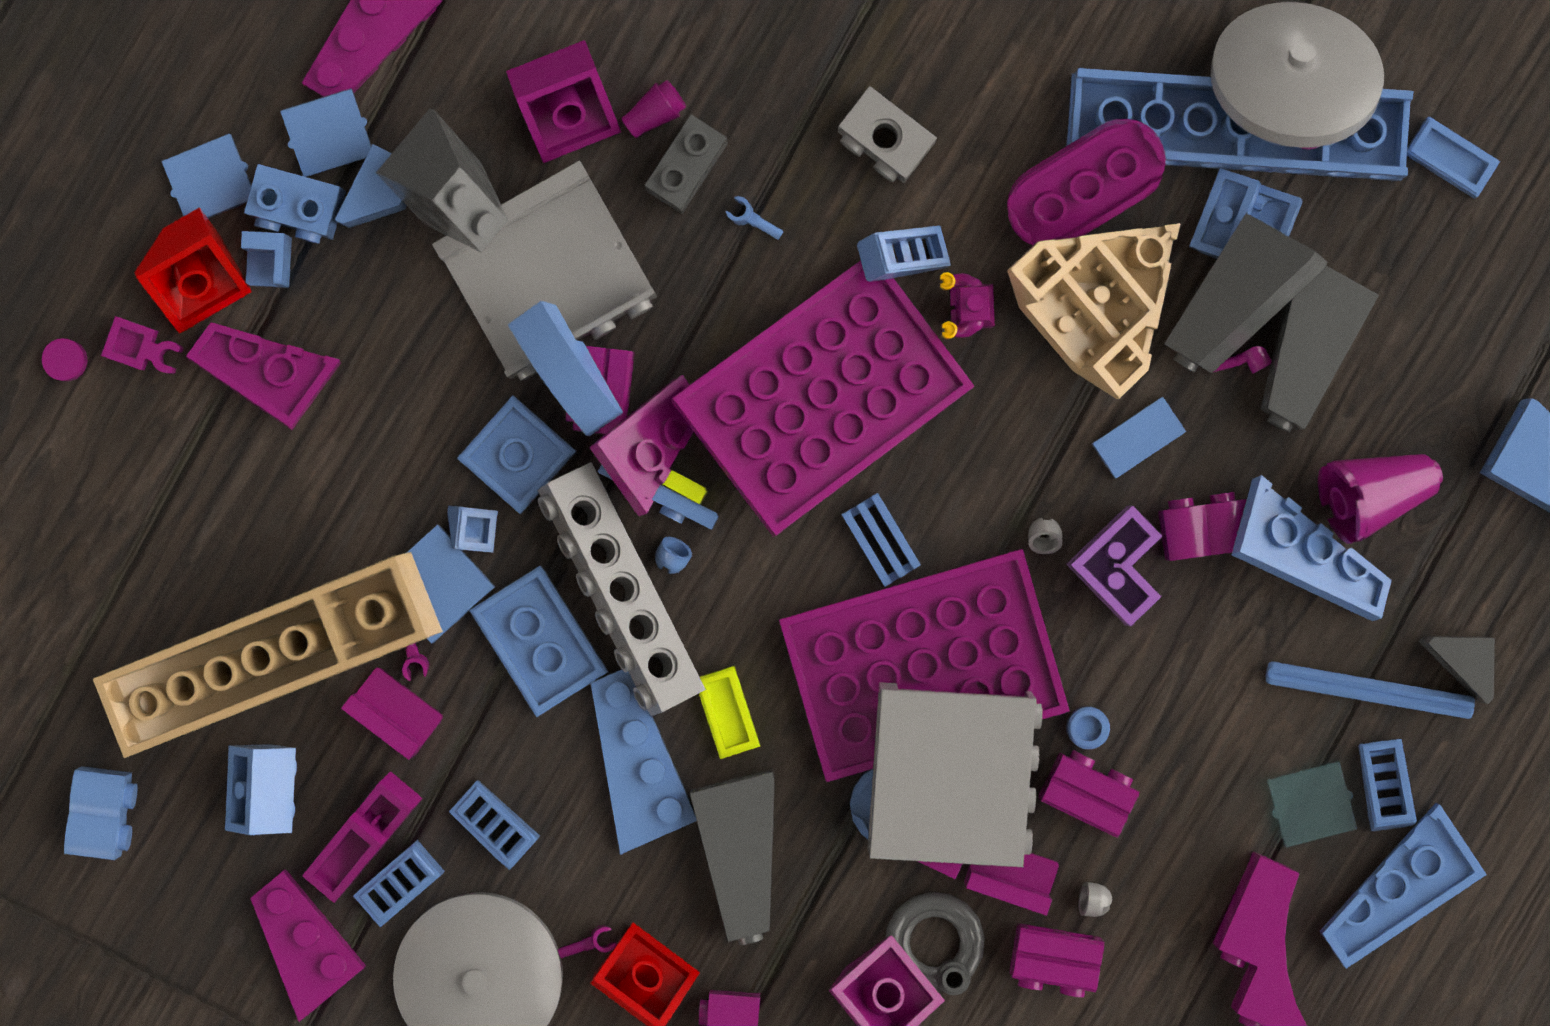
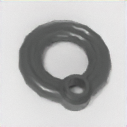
(963, 919)

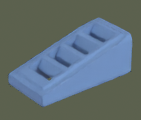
(879, 257)
(1405, 800)
(494, 846)
(426, 864)

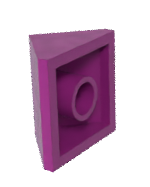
(885, 988)

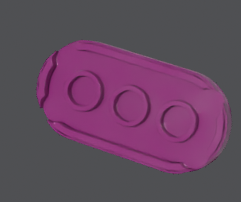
(1087, 182)

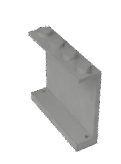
(555, 251)
(953, 777)

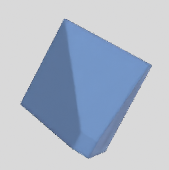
(472, 528)

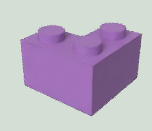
(1108, 561)

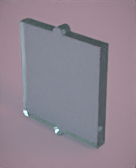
(1312, 804)

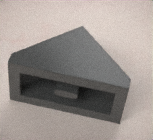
(1467, 660)

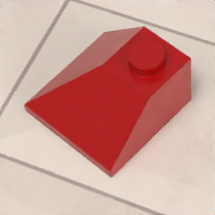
(191, 272)

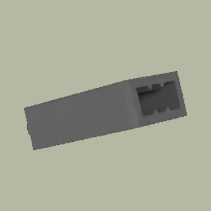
(1241, 293)
(1311, 345)
(737, 842)

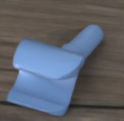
(754, 219)

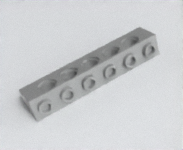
(641, 602)

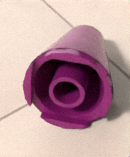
(1375, 491)

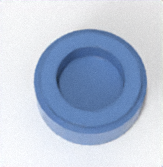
(1088, 727)

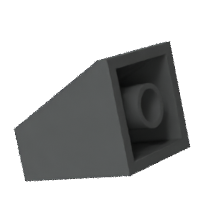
(444, 183)

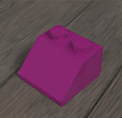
(563, 101)

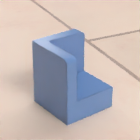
(267, 258)

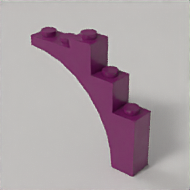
(1256, 934)

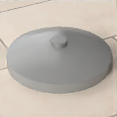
(1297, 74)
(478, 965)

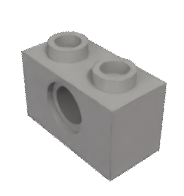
(877, 112)

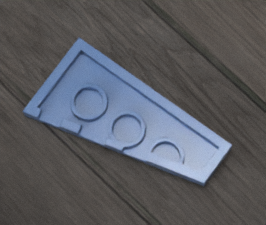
(639, 770)
(1407, 885)

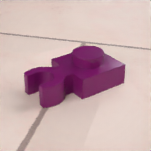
(136, 345)

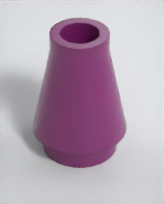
(654, 109)

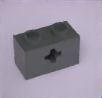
(686, 164)

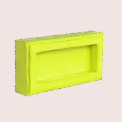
(728, 713)

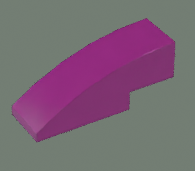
(362, 836)

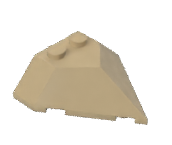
(1098, 300)

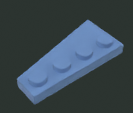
(1305, 554)

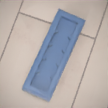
(678, 507)

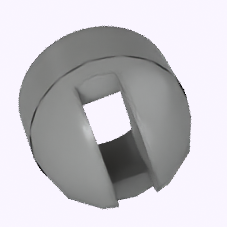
(1045, 545)
(1094, 899)

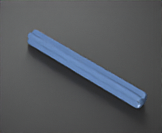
(1370, 690)

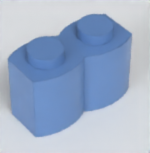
(99, 813)

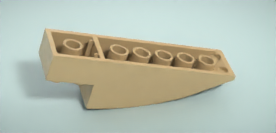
(268, 654)

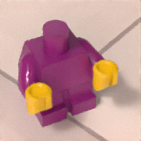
(972, 305)

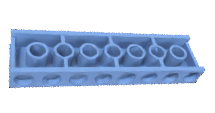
(1202, 135)

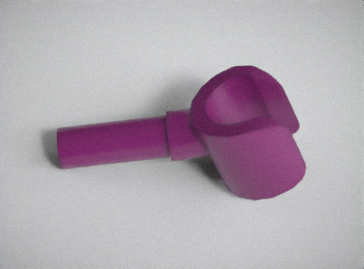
(1255, 357)
(414, 656)
(587, 944)

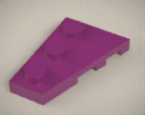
(266, 373)
(645, 446)
(304, 944)

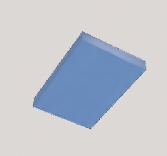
(538, 641)

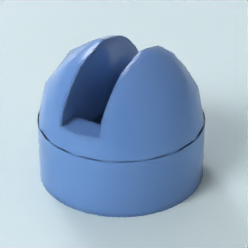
(672, 555)

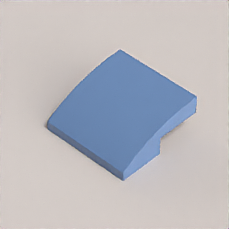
(1229, 202)

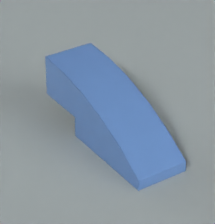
(565, 367)

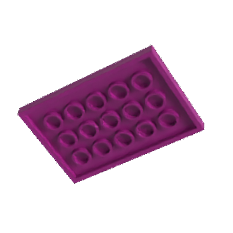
(821, 395)
(941, 633)

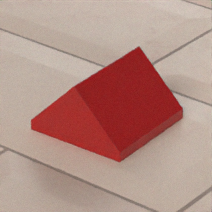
(644, 977)

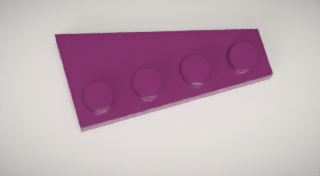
(363, 40)

